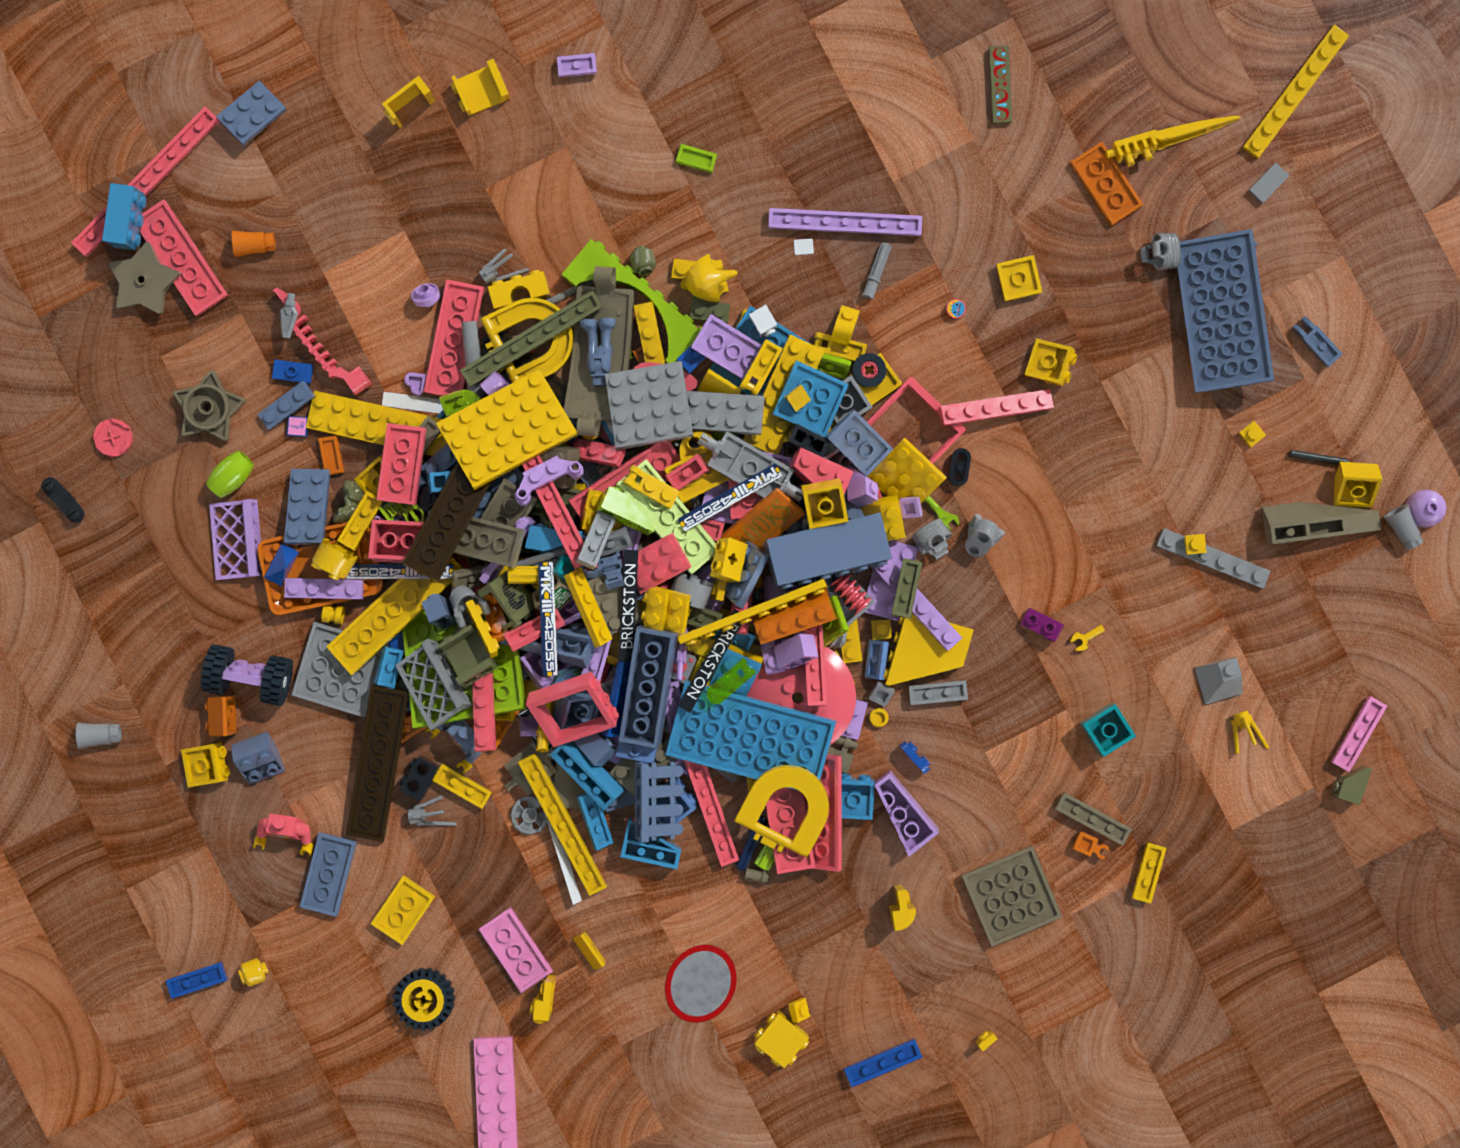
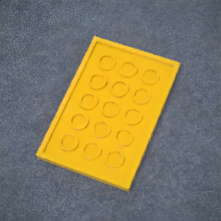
(506, 429)

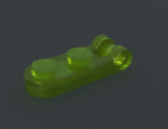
(729, 682)

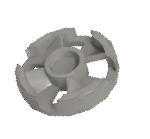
(529, 815)

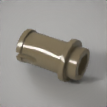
(757, 875)

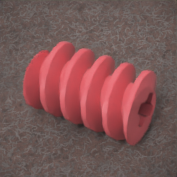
(851, 593)

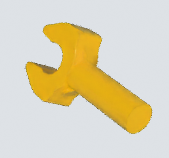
(1086, 637)

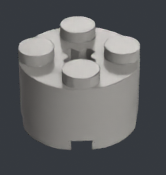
(695, 587)

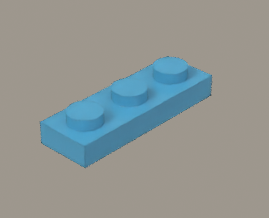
(595, 822)

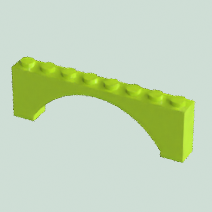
(679, 328)

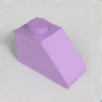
(861, 489)

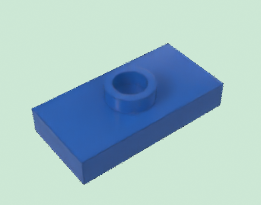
(292, 371)

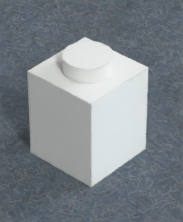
(763, 321)

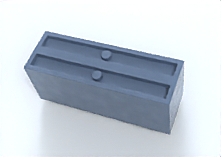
(827, 552)

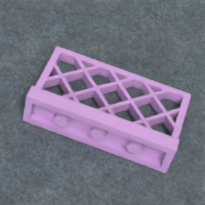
(251, 534)

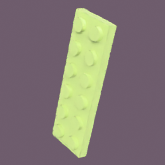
(695, 541)

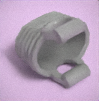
(1165, 250)
(929, 534)
(982, 536)
(459, 597)

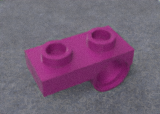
(1042, 625)

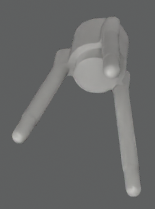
(489, 271)
(418, 815)

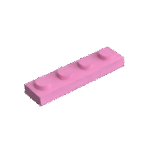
(1358, 733)

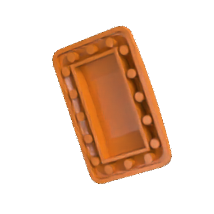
(302, 569)

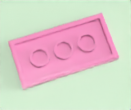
(515, 950)

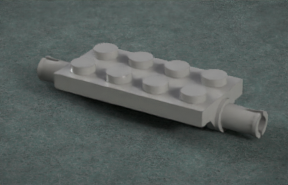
(741, 461)

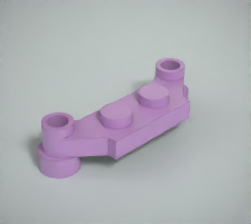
(544, 474)

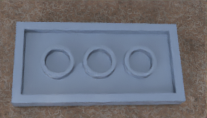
(307, 506)
(328, 874)

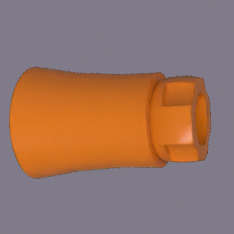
(252, 242)

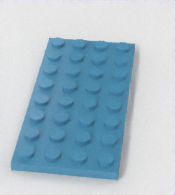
(749, 736)

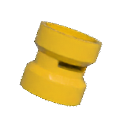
(333, 613)

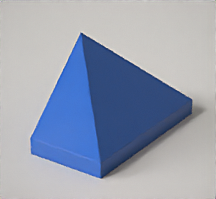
(281, 564)

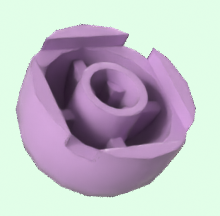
(1427, 508)

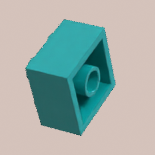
(1107, 729)

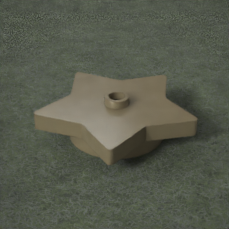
(156, 280)
(195, 403)

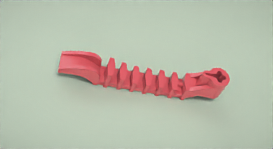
(355, 379)

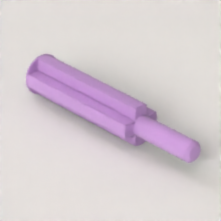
(680, 657)

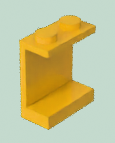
(480, 89)
(404, 96)

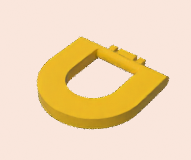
(517, 313)
(761, 791)

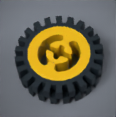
(421, 1017)

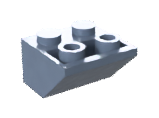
(257, 758)

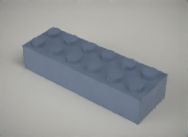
(648, 686)

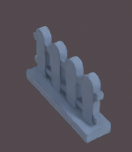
(643, 792)

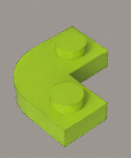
(457, 401)

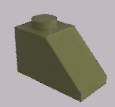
(1352, 785)

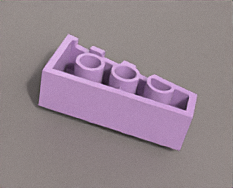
(908, 817)

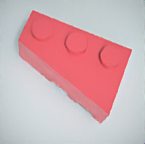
(814, 468)

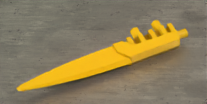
(1154, 140)

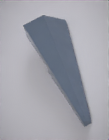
(572, 646)

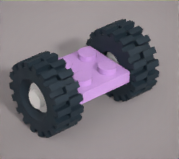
(221, 669)

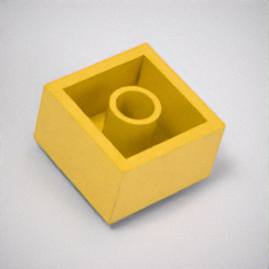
(824, 503)

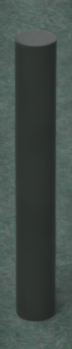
(1316, 457)

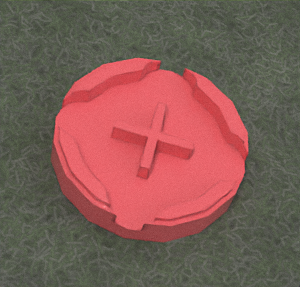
(113, 437)

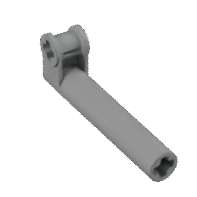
(472, 351)

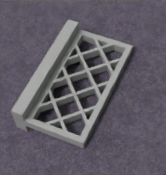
(447, 678)

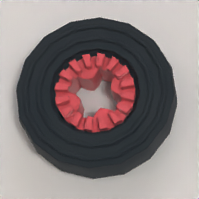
(868, 360)

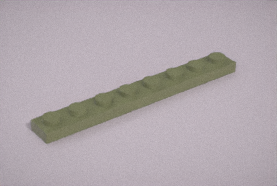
(531, 338)

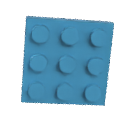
(825, 398)

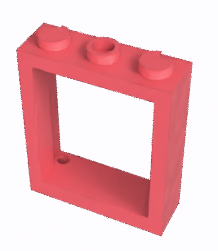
(538, 698)

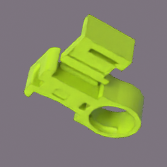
(397, 508)

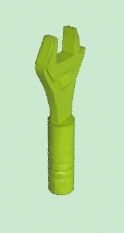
(945, 517)

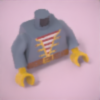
(463, 737)

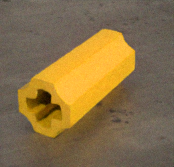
(523, 575)

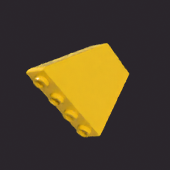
(921, 655)

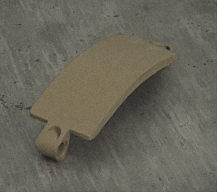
(583, 400)

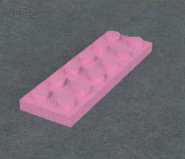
(495, 1092)

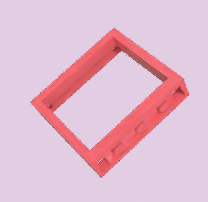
(931, 402)

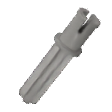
(877, 270)

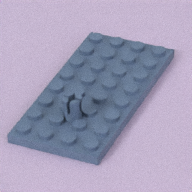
(1224, 312)

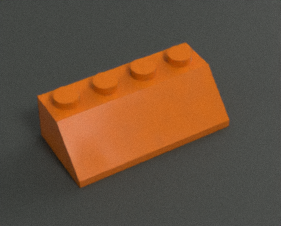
(795, 617)

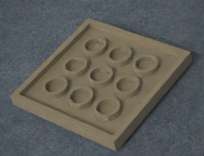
(1011, 896)

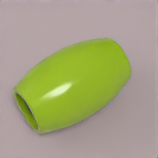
(230, 474)

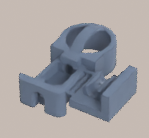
(611, 571)

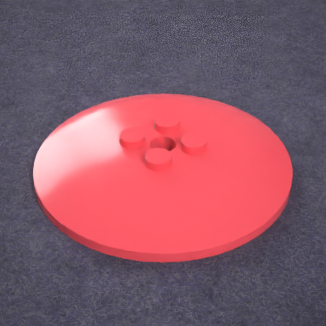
(839, 691)

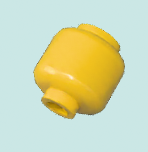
(253, 972)

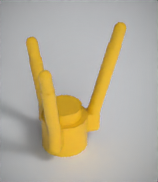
(1245, 720)

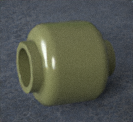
(643, 260)

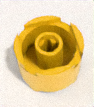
(334, 559)

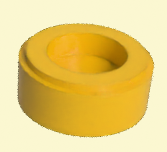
(878, 717)

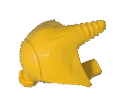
(707, 279)

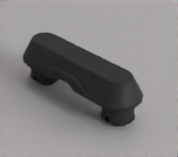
(63, 499)

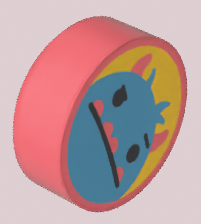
(955, 309)

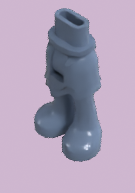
(598, 357)

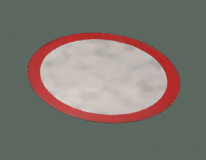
(700, 983)

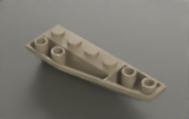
(1312, 521)

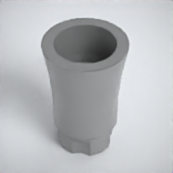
(1404, 526)
(97, 734)

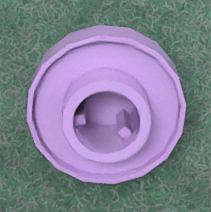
(425, 295)

